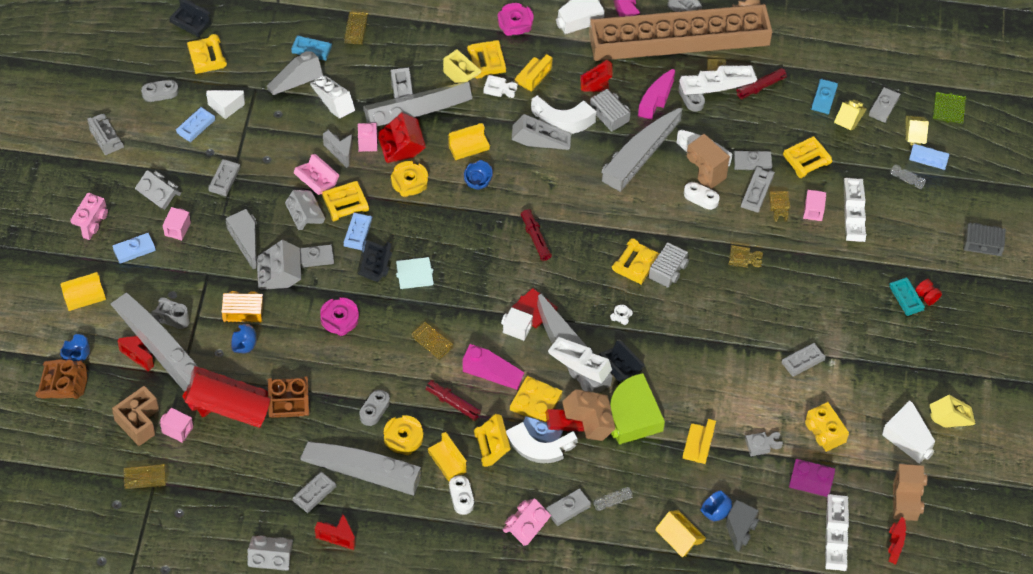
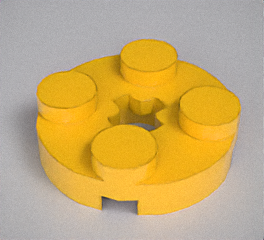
(409, 187)
(400, 425)

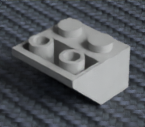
(279, 266)

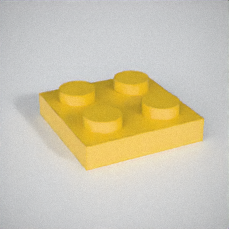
(535, 398)

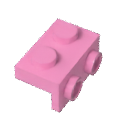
(317, 175)
(90, 214)
(527, 521)

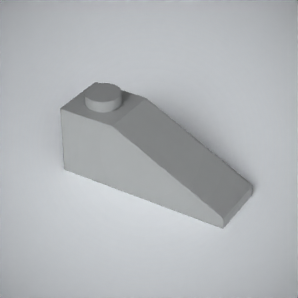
(297, 72)
(539, 134)
(243, 231)

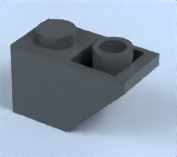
(740, 522)

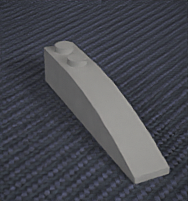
(418, 103)
(638, 151)
(557, 327)
(156, 339)
(365, 466)

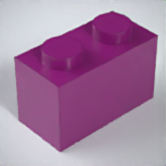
(812, 477)

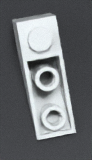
(334, 96)

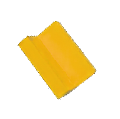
(534, 72)
(468, 141)
(82, 291)
(699, 442)
(448, 457)
(679, 532)

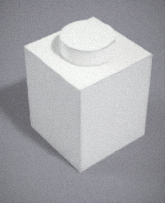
(517, 323)

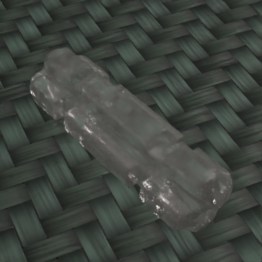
(908, 176)
(612, 498)

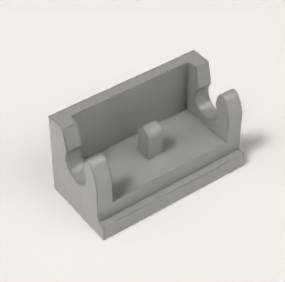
(104, 134)

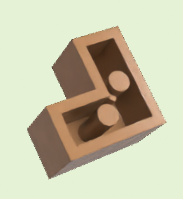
(710, 159)
(592, 410)
(133, 415)
(907, 492)

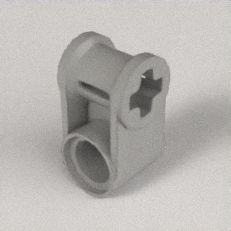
(684, 5)
(169, 312)

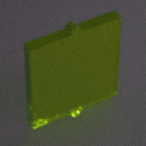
(949, 107)

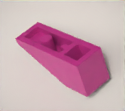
(491, 367)

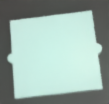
(414, 273)

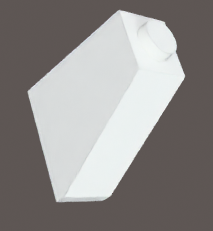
(577, 14)
(910, 433)

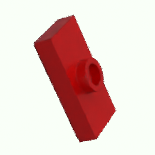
(557, 421)

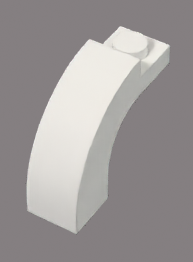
(570, 120)
(539, 451)

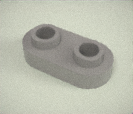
(159, 90)
(694, 102)
(375, 406)

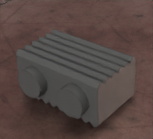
(984, 239)

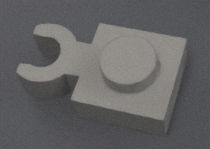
(761, 444)

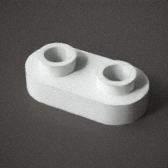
(699, 195)
(461, 493)

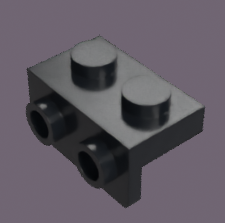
(191, 18)
(374, 260)
(623, 361)

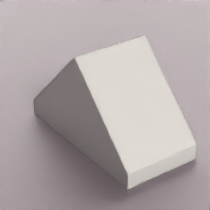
(225, 101)

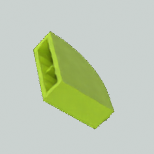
(635, 410)

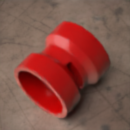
(928, 292)

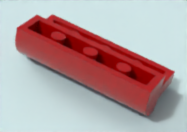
(227, 397)

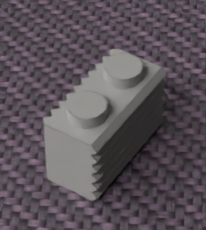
(610, 110)
(668, 264)

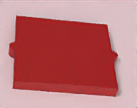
(528, 304)

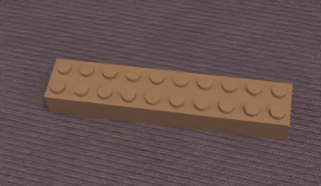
(680, 32)

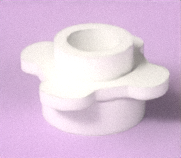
(625, 311)

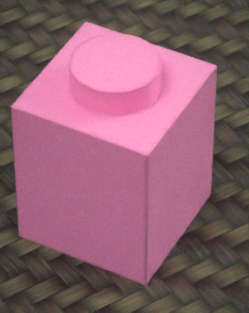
(367, 137)
(814, 205)
(176, 223)
(176, 425)

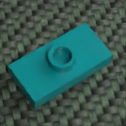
(907, 296)

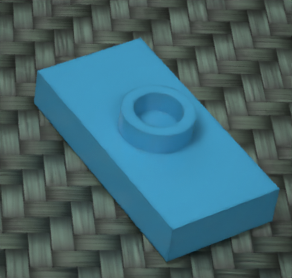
(318, 47)
(824, 96)

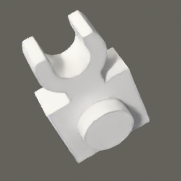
(497, 86)

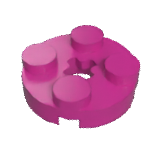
(513, 27)
(339, 325)

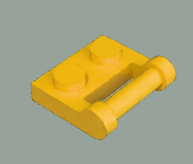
(200, 55)
(492, 57)
(804, 152)
(342, 196)
(640, 265)
(497, 440)

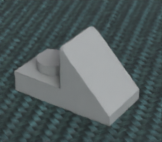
(401, 82)
(340, 149)

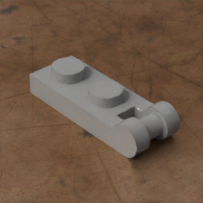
(757, 189)

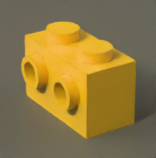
(826, 427)

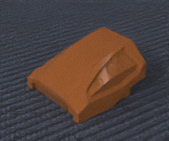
(62, 379)
(288, 397)

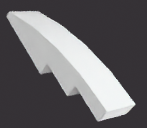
(712, 81)
(854, 209)
(836, 532)

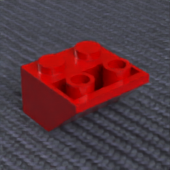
(401, 138)

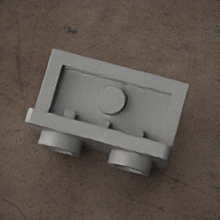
(157, 189)
(304, 208)
(269, 552)

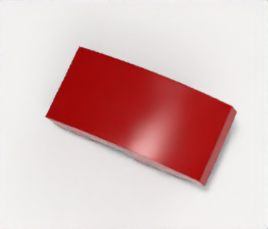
(897, 539)

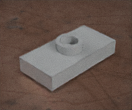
(884, 105)
(751, 159)
(224, 177)
(316, 256)
(803, 359)
(314, 492)
(568, 507)

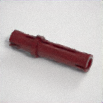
(763, 82)
(533, 228)
(447, 396)

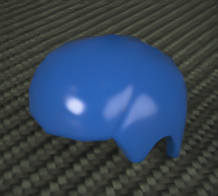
(478, 175)
(244, 340)
(76, 349)
(717, 506)

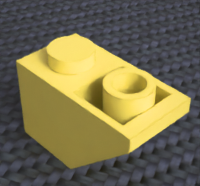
(850, 114)

